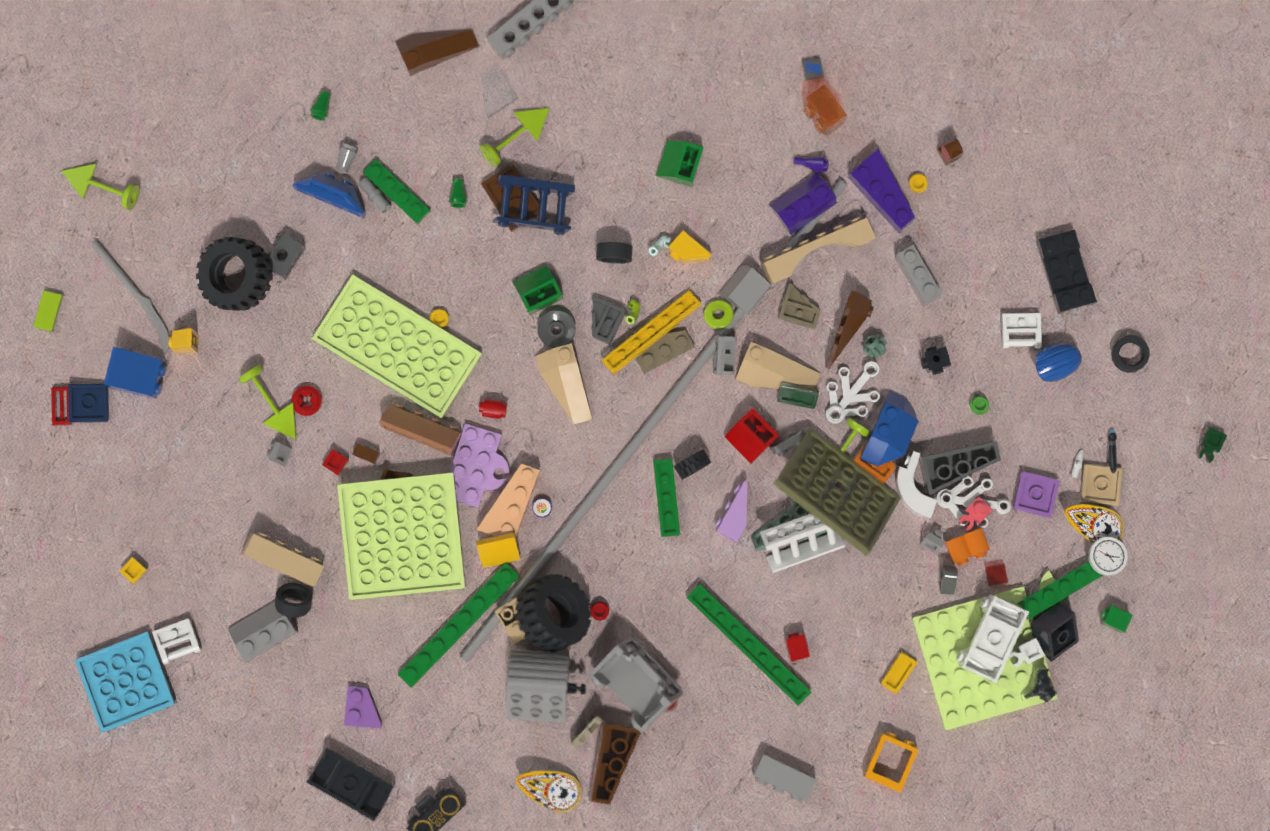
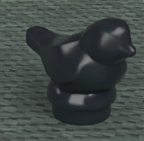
(1042, 686)

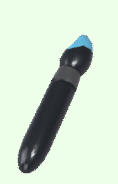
(1112, 451)

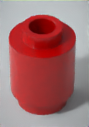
(493, 408)

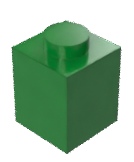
(1115, 618)

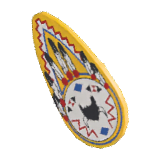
(1094, 521)
(551, 789)

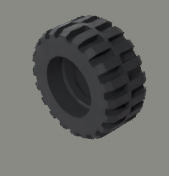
(212, 274)
(536, 622)

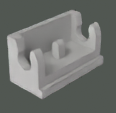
(724, 355)

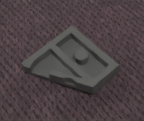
(606, 320)

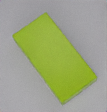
(48, 311)

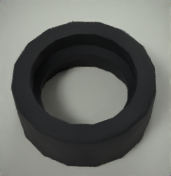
(614, 252)
(1144, 351)
(290, 609)

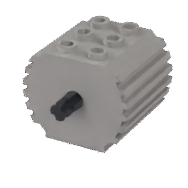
(539, 686)

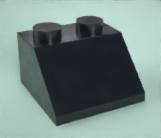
(1055, 631)

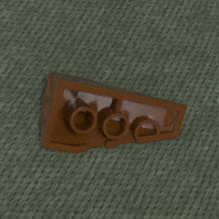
(431, 49)

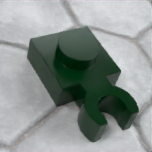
(1212, 442)

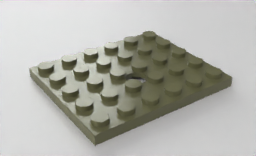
(854, 514)

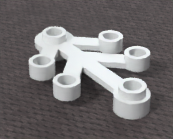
(850, 395)
(969, 499)

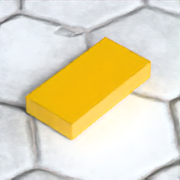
(898, 673)

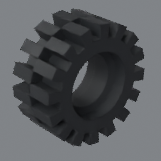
(692, 464)

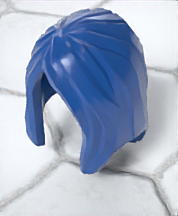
(1057, 361)

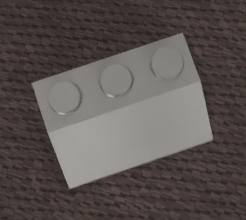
(261, 632)

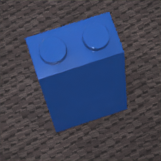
(135, 373)

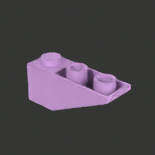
(736, 518)

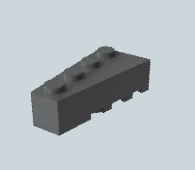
(951, 466)

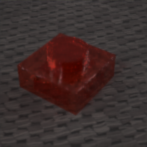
(996, 575)

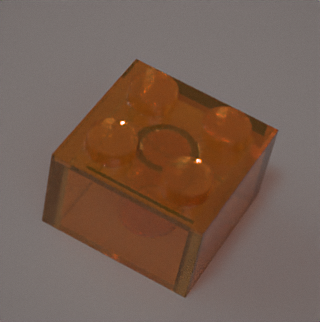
(824, 111)

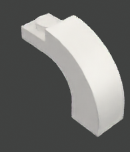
(910, 496)

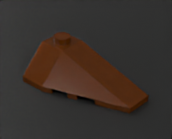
(853, 317)

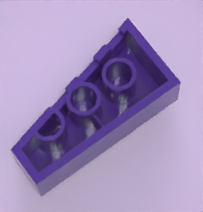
(882, 191)

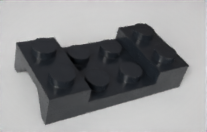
(1065, 271)
(350, 784)

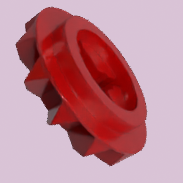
(306, 391)

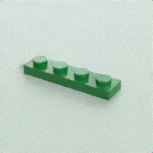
(396, 191)
(666, 498)

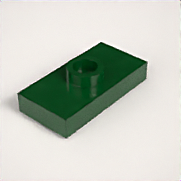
(798, 395)

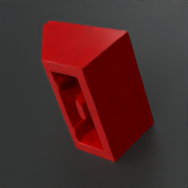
(751, 436)

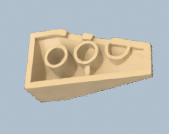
(768, 369)
(563, 377)

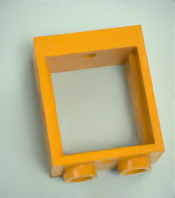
(892, 738)

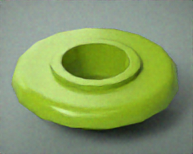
(714, 306)

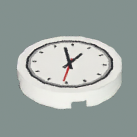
(1108, 556)

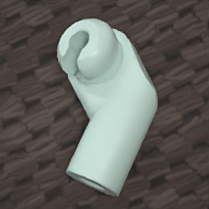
(660, 244)

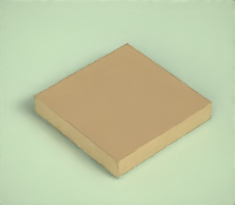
(1100, 485)

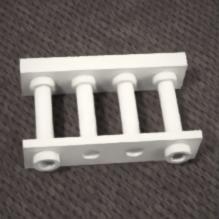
(793, 531)

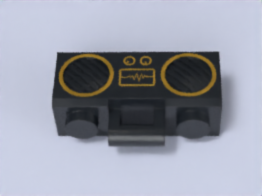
(444, 809)

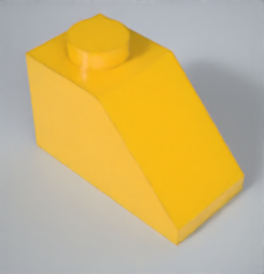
(687, 250)
(184, 341)

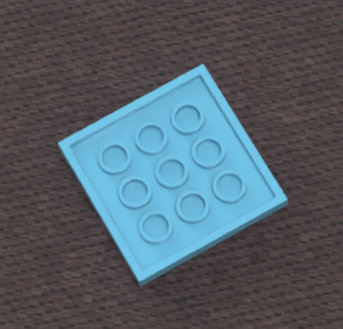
(125, 682)

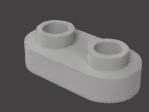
(780, 446)

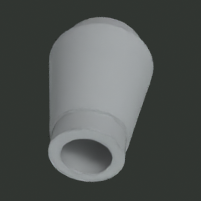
(346, 156)

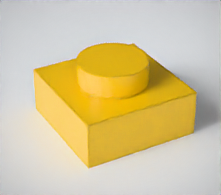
(133, 570)

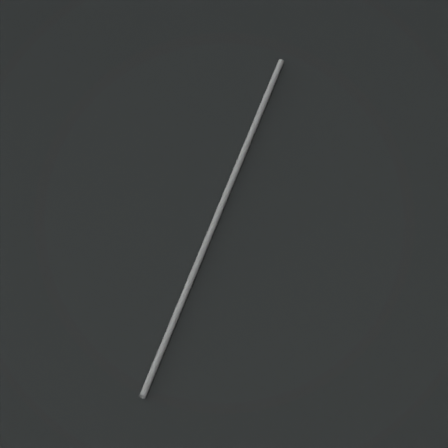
(626, 454)

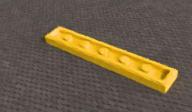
(651, 332)

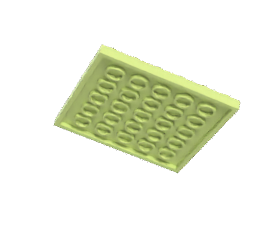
(401, 536)
(964, 695)

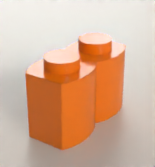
(967, 546)

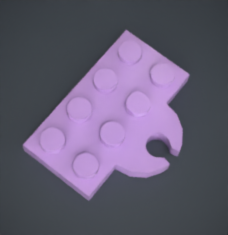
(475, 465)

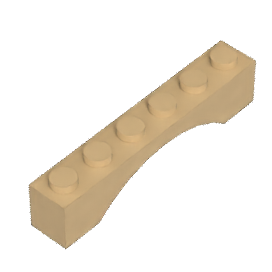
(853, 235)

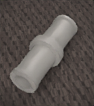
(374, 195)

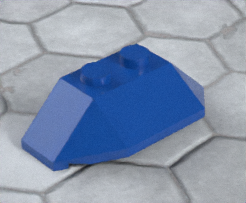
(331, 191)
(891, 431)

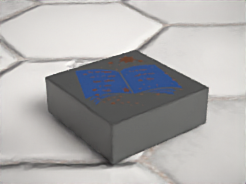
(812, 69)

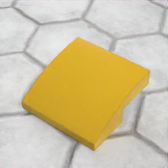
(498, 550)

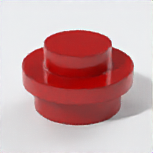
(599, 611)

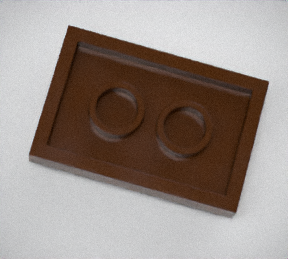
(495, 194)

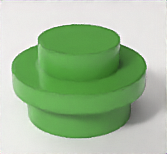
(979, 405)

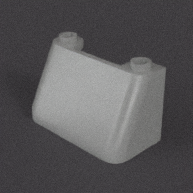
(637, 682)

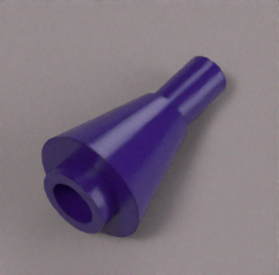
(817, 164)

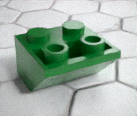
(680, 162)
(538, 290)

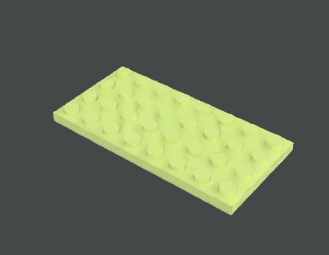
(397, 346)

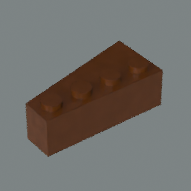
(611, 760)

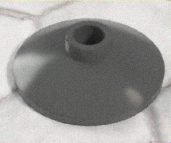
(552, 320)

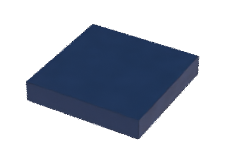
(87, 403)

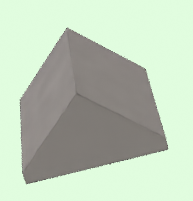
(745, 289)

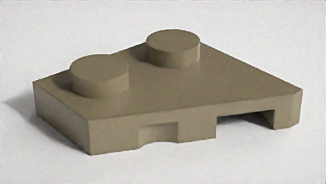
(579, 737)

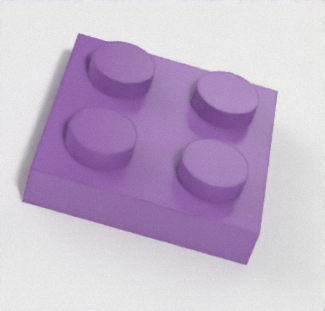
(1036, 494)

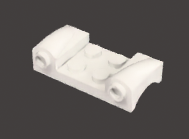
(993, 638)

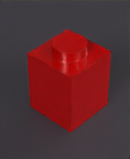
(796, 647)

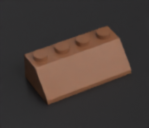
(420, 430)

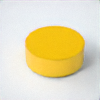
(918, 183)
(439, 318)

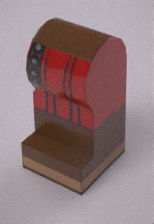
(950, 151)

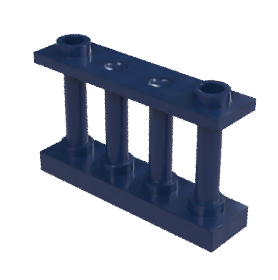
(545, 188)

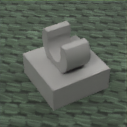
(279, 453)
(933, 542)

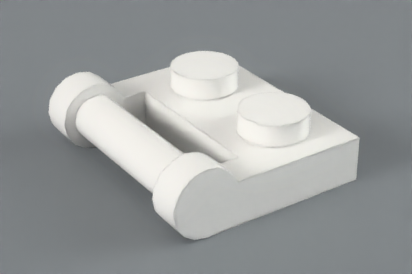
(1021, 323)
(173, 635)

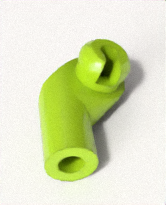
(633, 315)

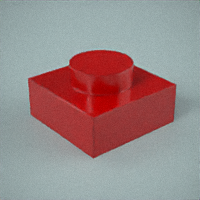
(335, 462)

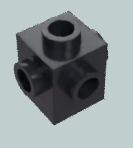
(940, 355)

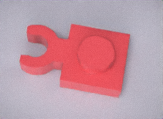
(976, 512)

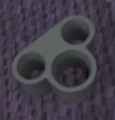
(948, 579)

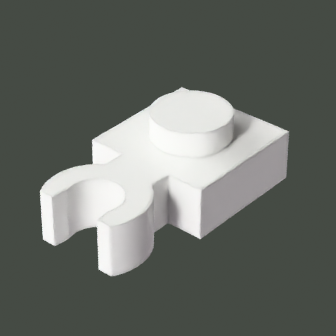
(1028, 651)

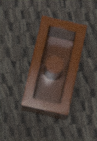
(366, 454)

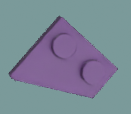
(360, 709)

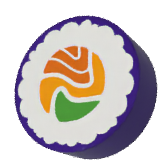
(542, 507)

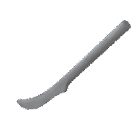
(143, 301)

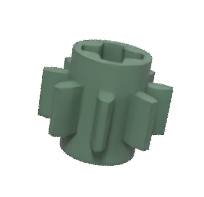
(874, 346)

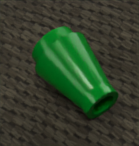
(321, 106)
(458, 194)

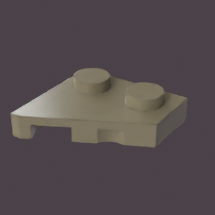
(799, 309)

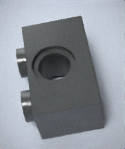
(294, 249)

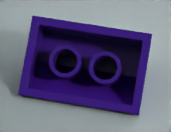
(804, 203)

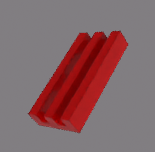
(62, 422)

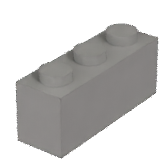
(918, 275)
(784, 778)

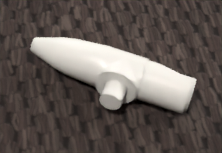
(1077, 464)

